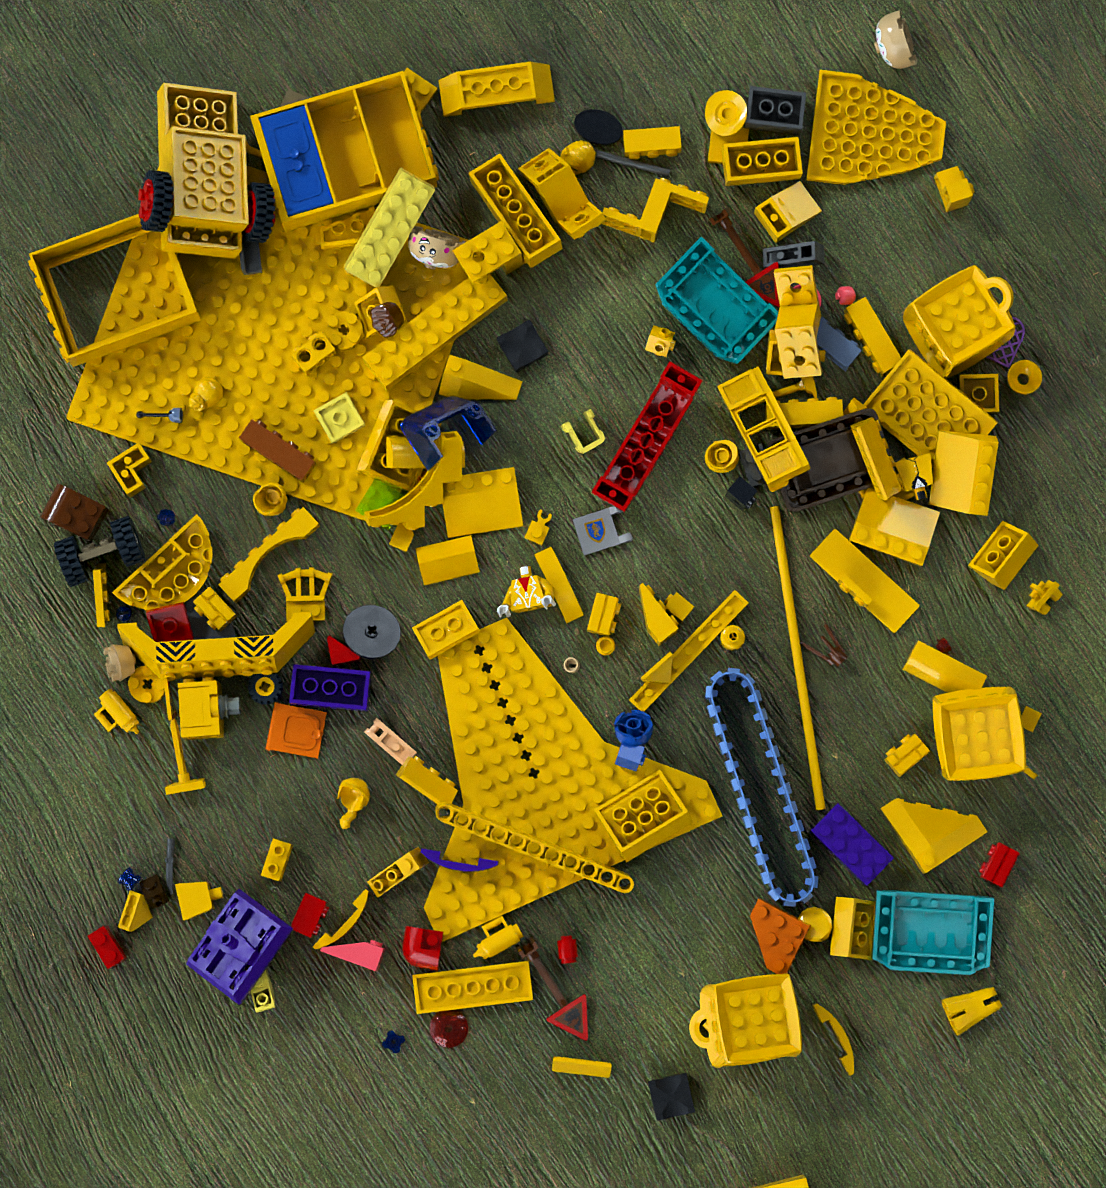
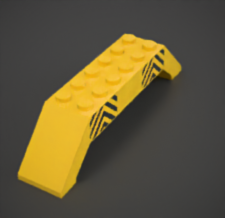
(221, 655)

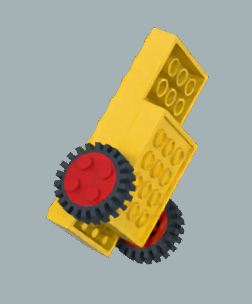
(201, 182)

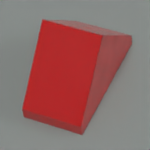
(340, 653)

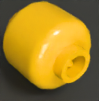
(727, 642)

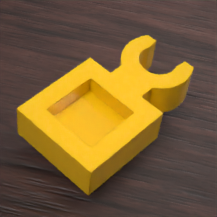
(537, 530)

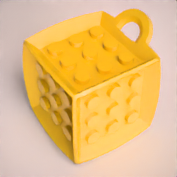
(960, 320)
(980, 734)
(749, 1020)

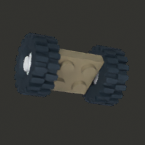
(73, 560)

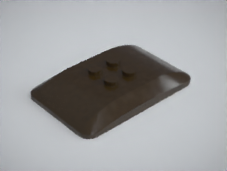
(833, 461)

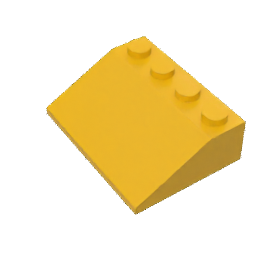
(374, 456)
(876, 458)
(963, 472)
(482, 503)
(894, 527)
(643, 815)

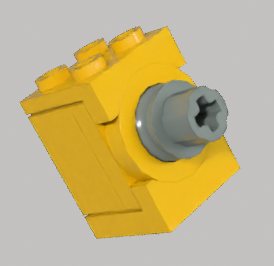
(204, 708)

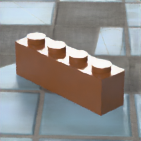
(277, 450)

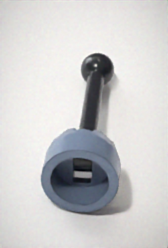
(175, 415)

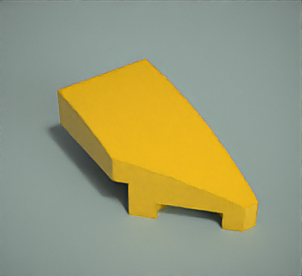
(402, 538)

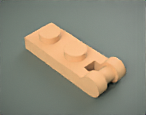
(390, 742)

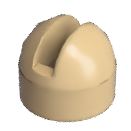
(573, 661)

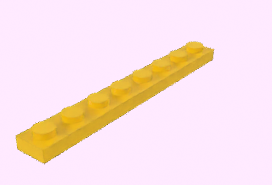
(692, 648)

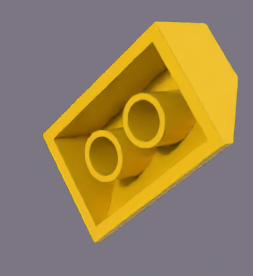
(1003, 555)
(427, 781)
(853, 928)

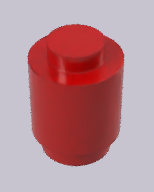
(567, 949)

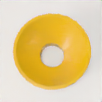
(1029, 369)

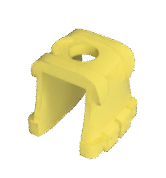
(567, 428)

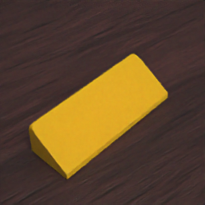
(581, 1066)

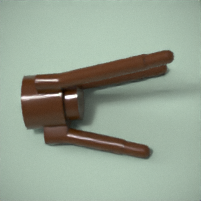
(837, 654)

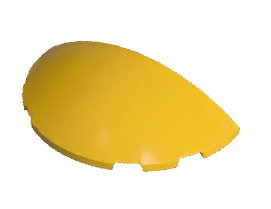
(172, 572)

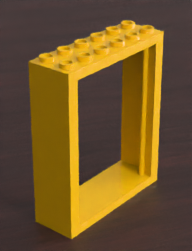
(84, 245)

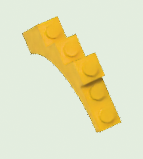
(429, 490)

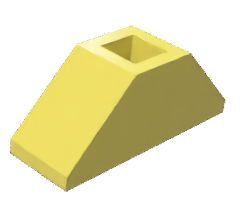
(263, 993)

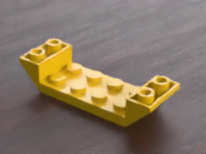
(496, 87)

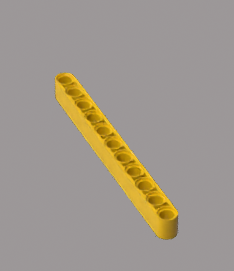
(541, 854)

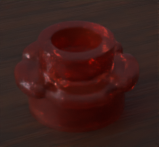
(943, 646)

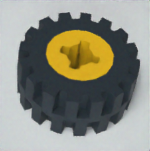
(269, 692)

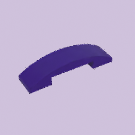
(483, 864)

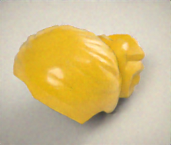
(205, 394)

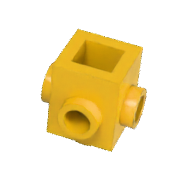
(660, 341)

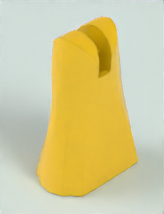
(969, 1009)

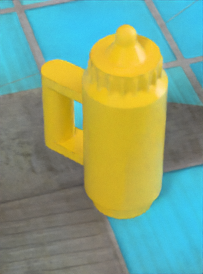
(118, 711)
(498, 941)

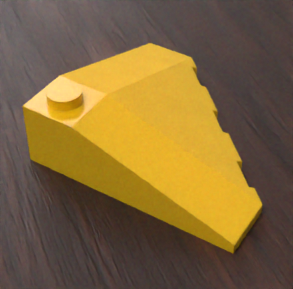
(931, 833)

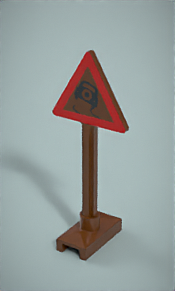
(763, 280)

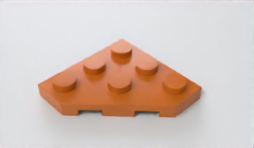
(778, 935)

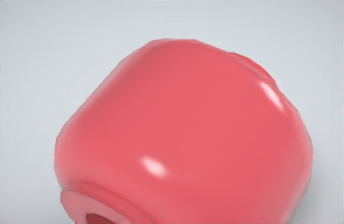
(845, 295)

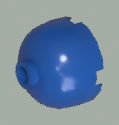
(633, 728)

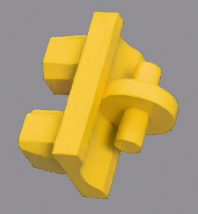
(1041, 594)

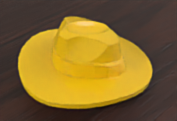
(725, 112)

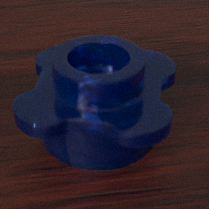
(398, 1041)

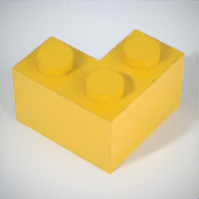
(954, 188)
(125, 468)

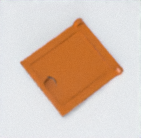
(296, 730)

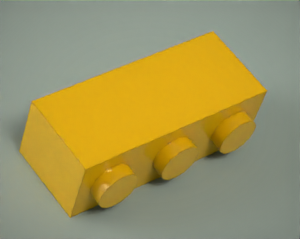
(652, 142)

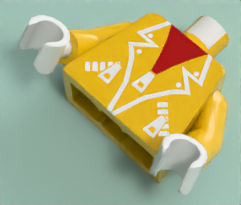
(527, 594)

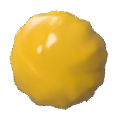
(270, 499)

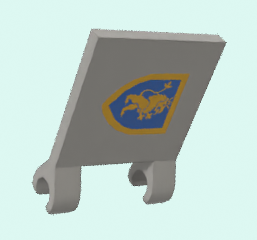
(598, 531)

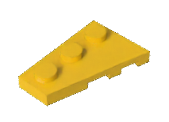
(345, 232)
(101, 594)

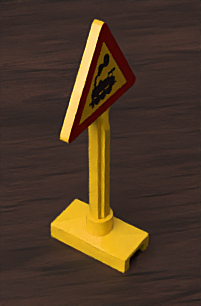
(184, 783)

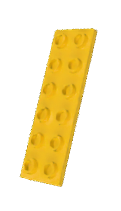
(864, 581)

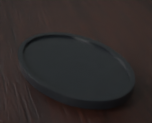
(598, 127)

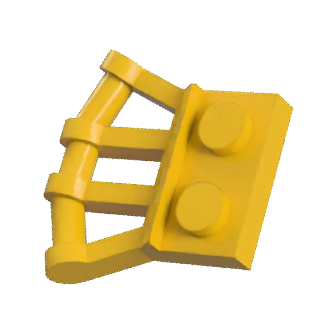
(312, 603)

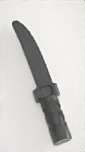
(169, 864)

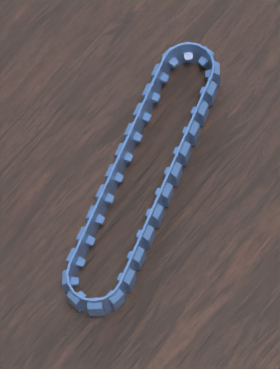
(779, 771)

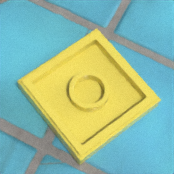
(339, 418)

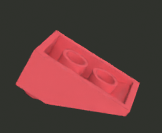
(363, 954)

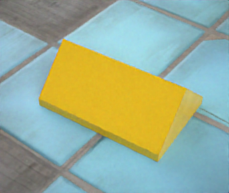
(447, 560)

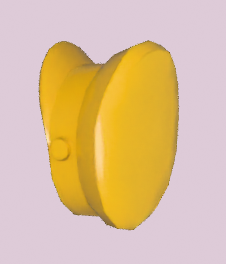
(722, 456)
(820, 924)

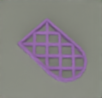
(995, 359)

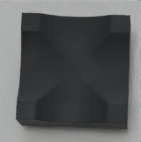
(522, 346)
(671, 1096)

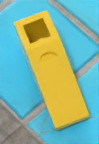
(398, 872)

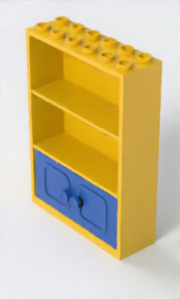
(342, 149)

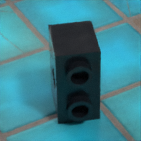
(741, 494)

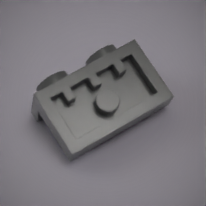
(751, 470)

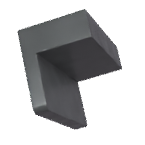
(250, 258)

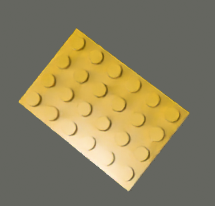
(920, 402)

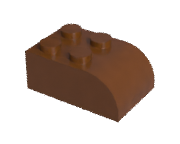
(74, 512)

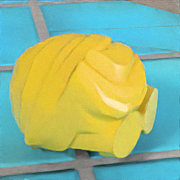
(579, 156)

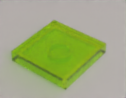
(378, 497)

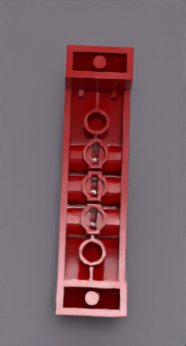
(648, 437)

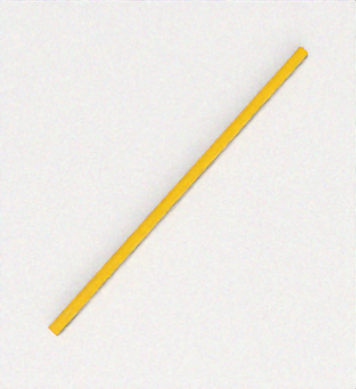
(797, 658)

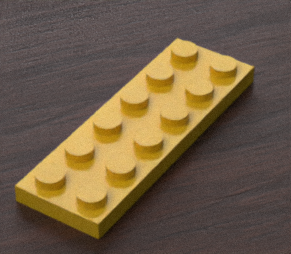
(472, 987)

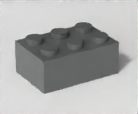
(775, 110)

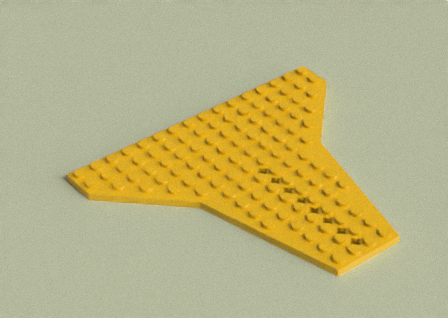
(495, 783)

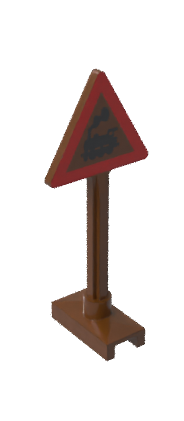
(572, 1015)

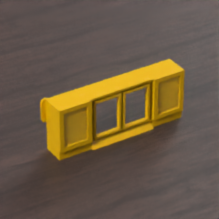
(781, 460)

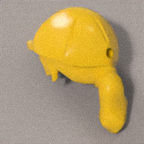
(354, 796)

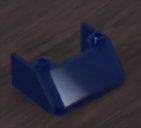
(423, 429)

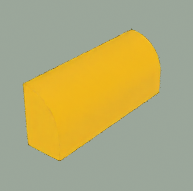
(402, 455)
(942, 670)

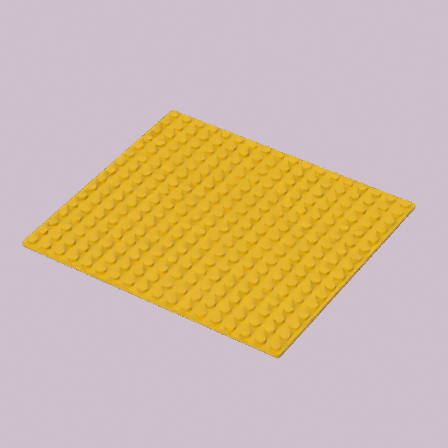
(247, 347)

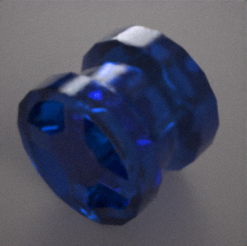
(129, 879)

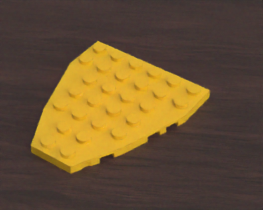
(868, 131)

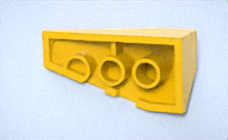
(476, 382)

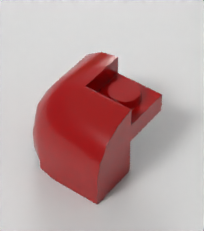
(422, 947)

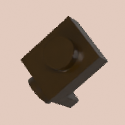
(154, 891)

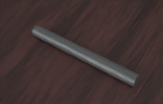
(633, 163)

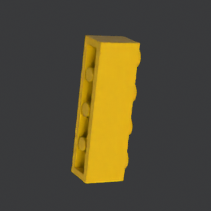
(872, 335)
(807, 413)

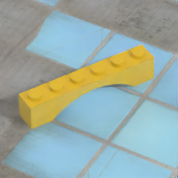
(298, 527)

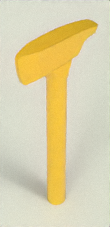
(806, 384)

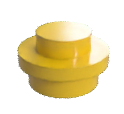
(605, 645)

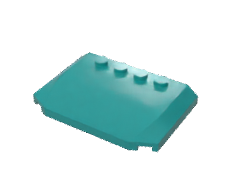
(715, 303)
(932, 931)

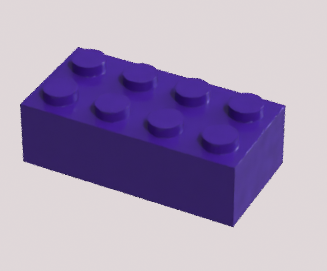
(330, 687)
(851, 844)

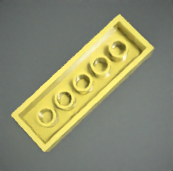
(389, 227)

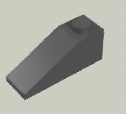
(795, 255)

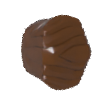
(387, 318)

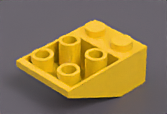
(787, 211)
(657, 621)

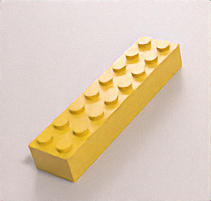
(434, 330)

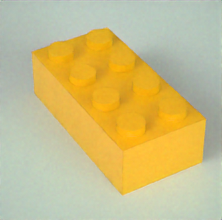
(761, 161)

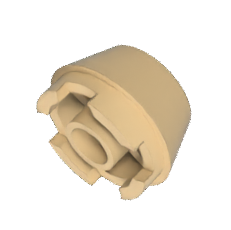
(119, 662)

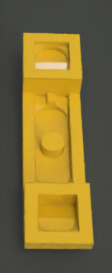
(557, 579)
(360, 903)
(847, 1059)

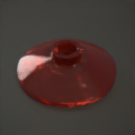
(459, 1028)

